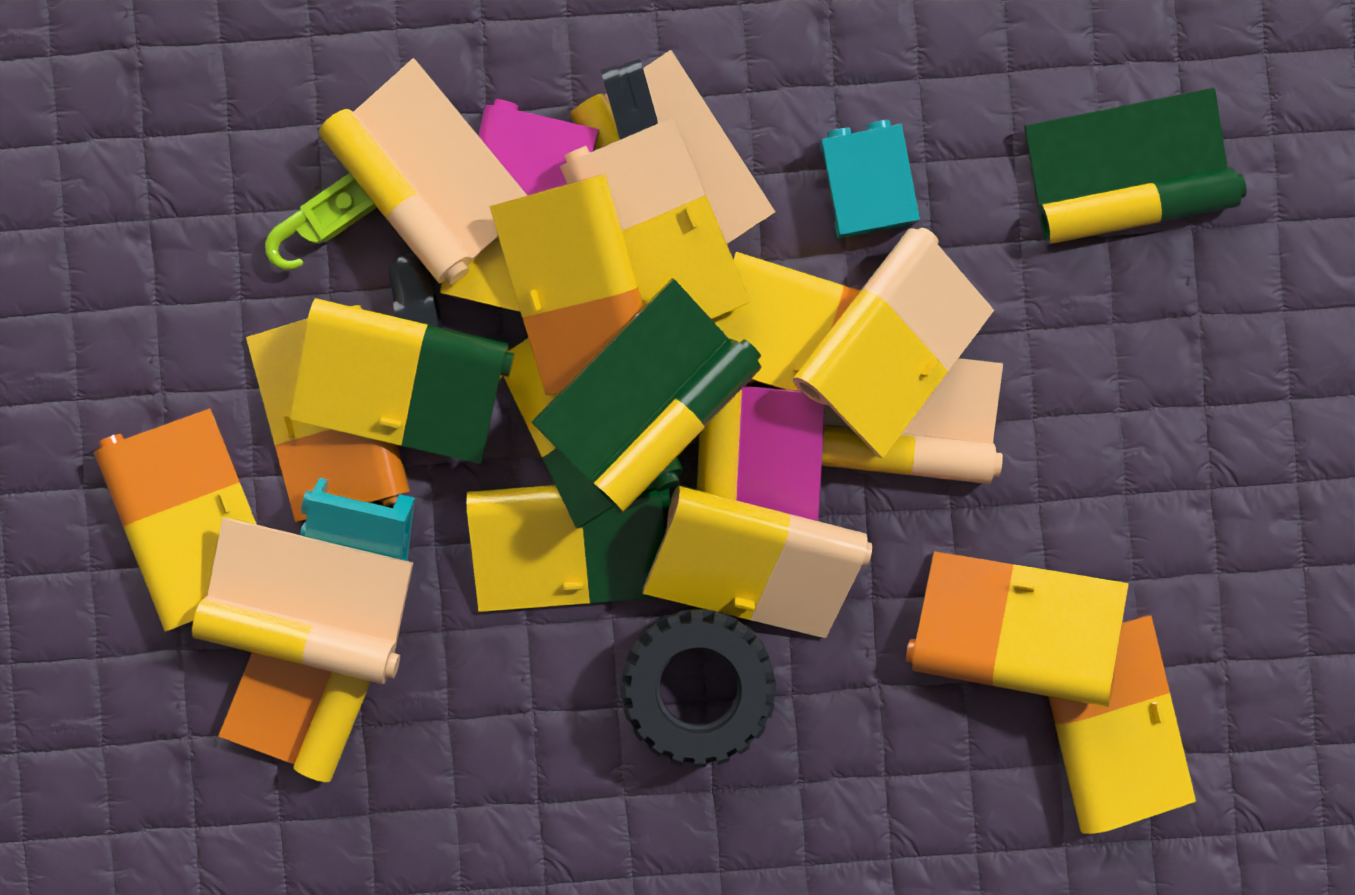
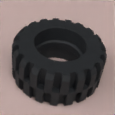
(703, 741)

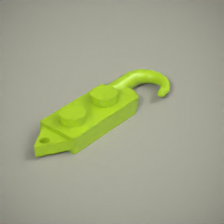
(320, 218)

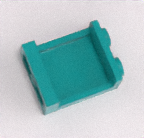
(869, 179)
(357, 522)

